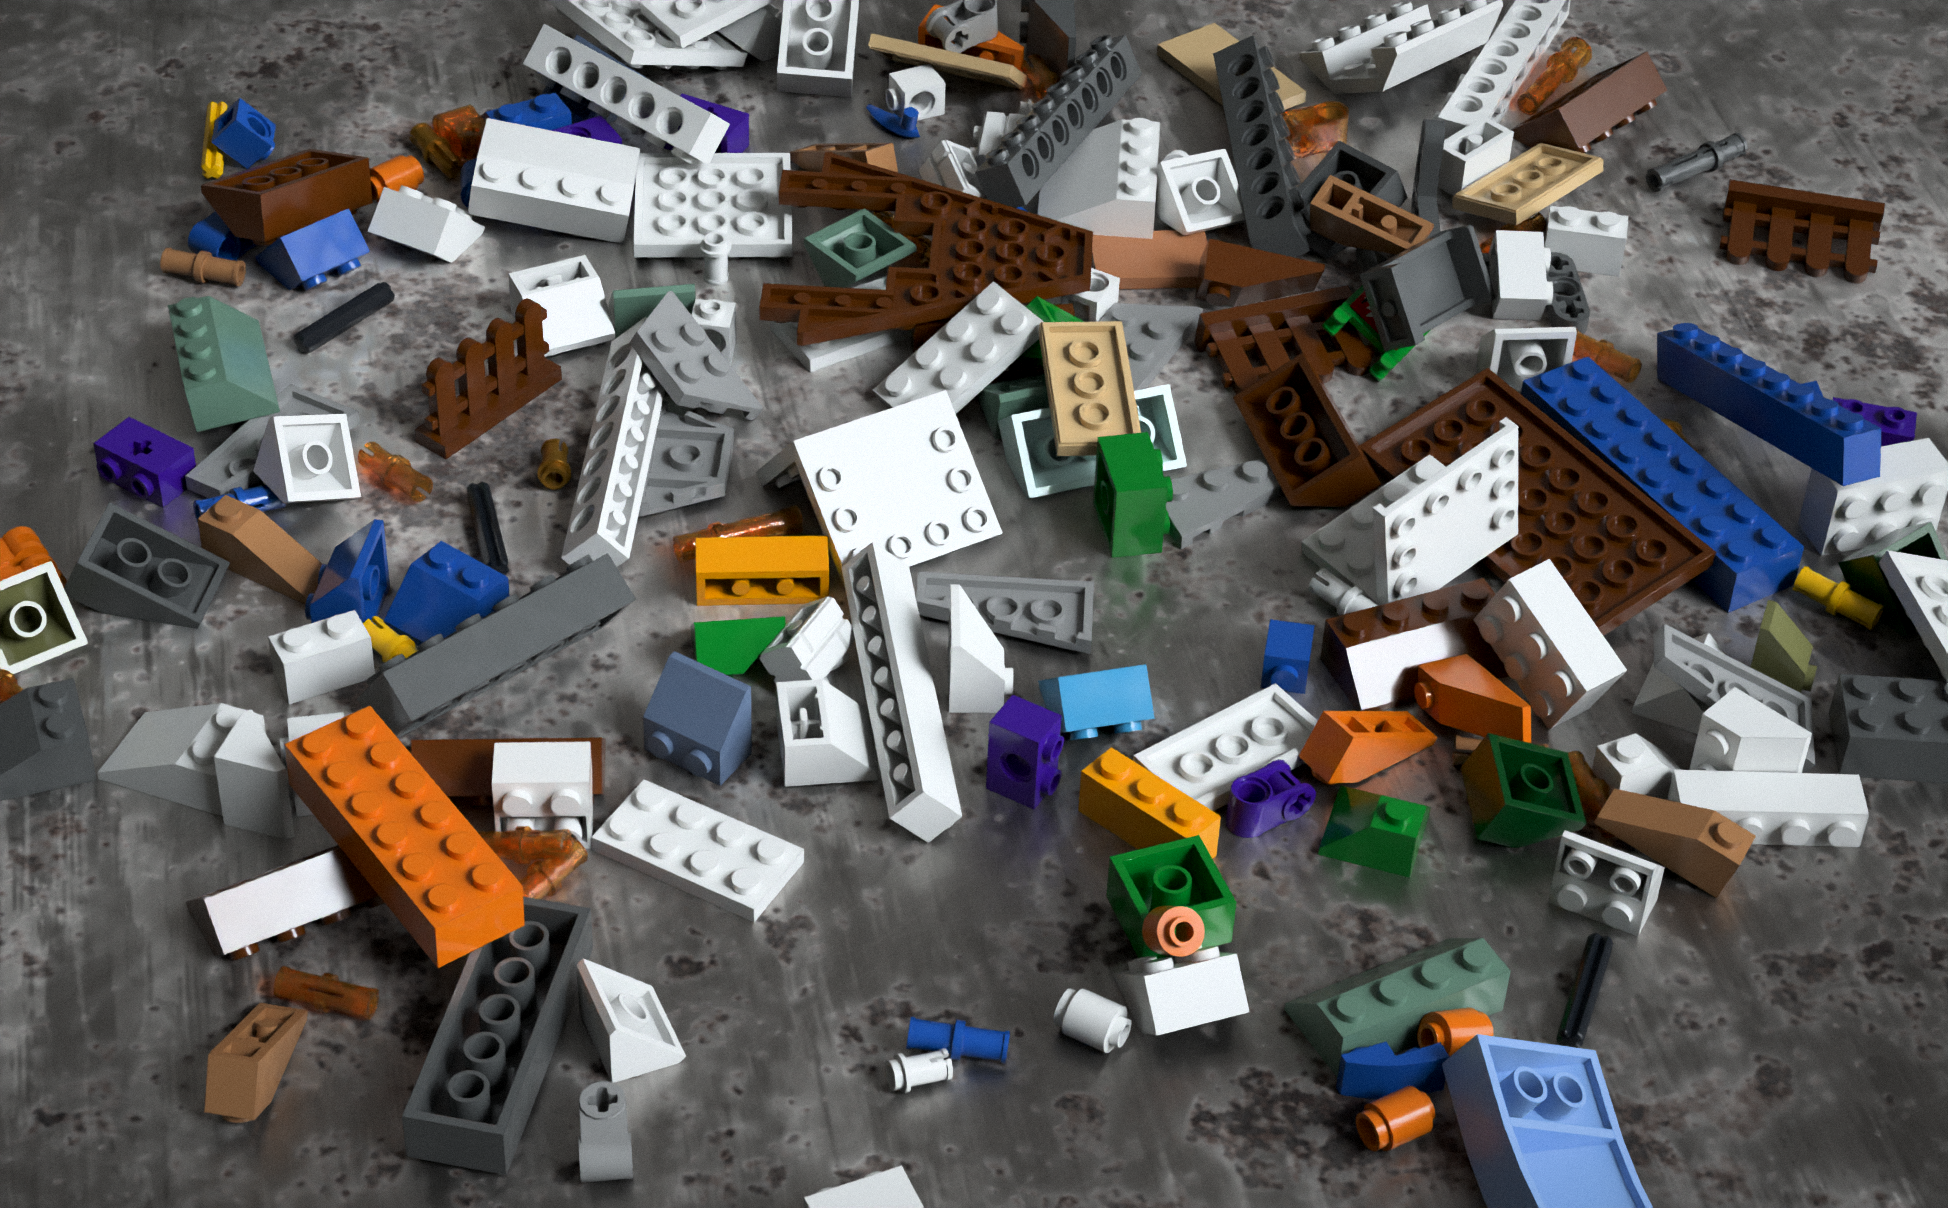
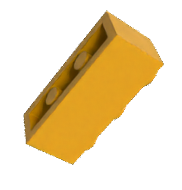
(761, 570)
(1142, 805)

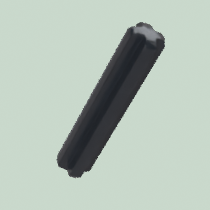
(344, 317)
(487, 527)
(1584, 991)

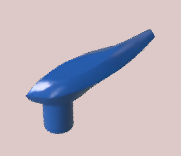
(899, 126)

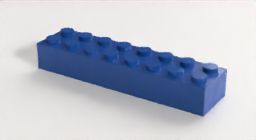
(1751, 548)

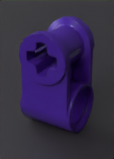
(1266, 800)

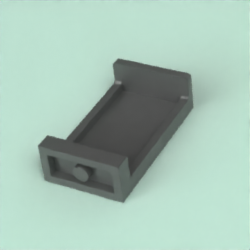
(1427, 286)

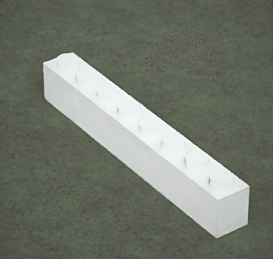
(900, 694)

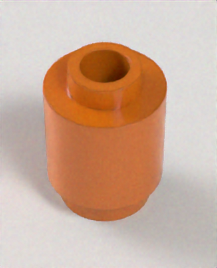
(394, 173)
(1160, 934)
(1453, 1028)
(1395, 1119)

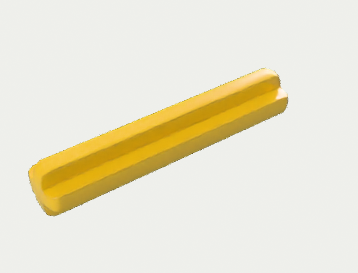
(212, 157)

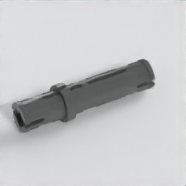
(1708, 157)

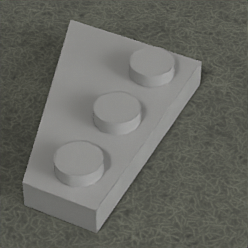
(1216, 495)

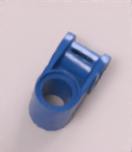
(216, 237)

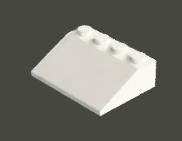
(554, 181)
(1108, 181)

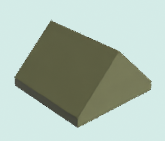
(36, 619)

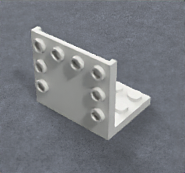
(892, 482)
(1425, 523)

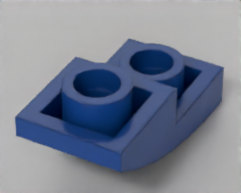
(1378, 1072)

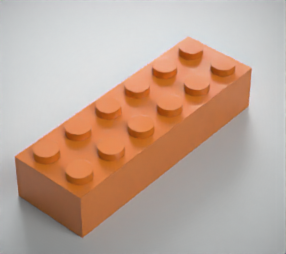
(405, 836)

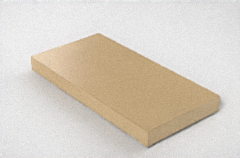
(1194, 58)
(948, 61)
(1527, 183)
(1087, 384)

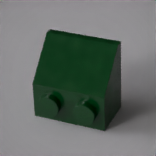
(1868, 579)
(1521, 792)

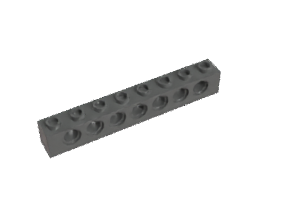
(1059, 122)
(1261, 149)

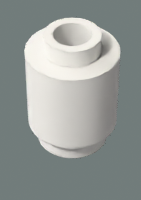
(1092, 1019)

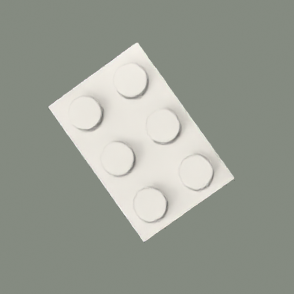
(1855, 515)
(1549, 644)

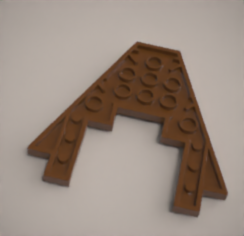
(970, 249)

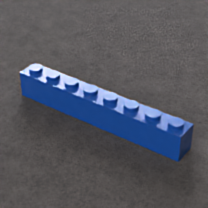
(1769, 404)

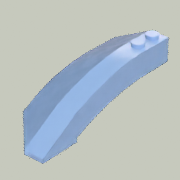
(1540, 1126)

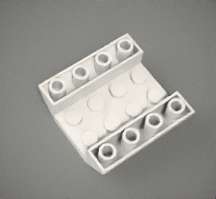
(1398, 45)

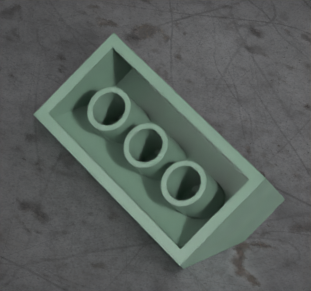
(221, 363)
(1395, 996)

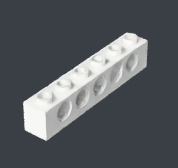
(699, 130)

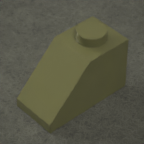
(1783, 650)

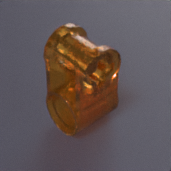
(1317, 127)
(462, 129)

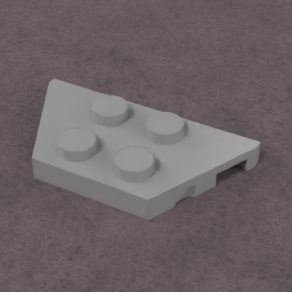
(1152, 335)
(689, 362)
(686, 462)

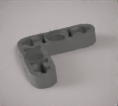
(1428, 171)
(1565, 280)

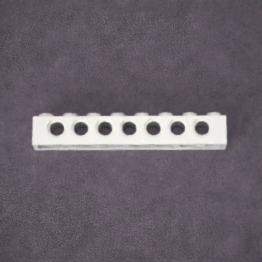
(1503, 63)
(615, 457)

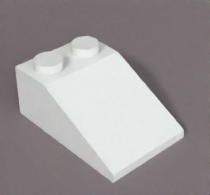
(817, 47)
(174, 754)

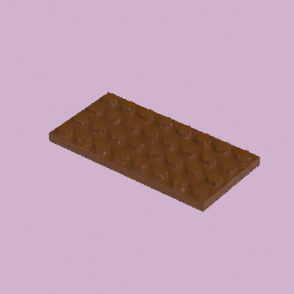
(1572, 507)

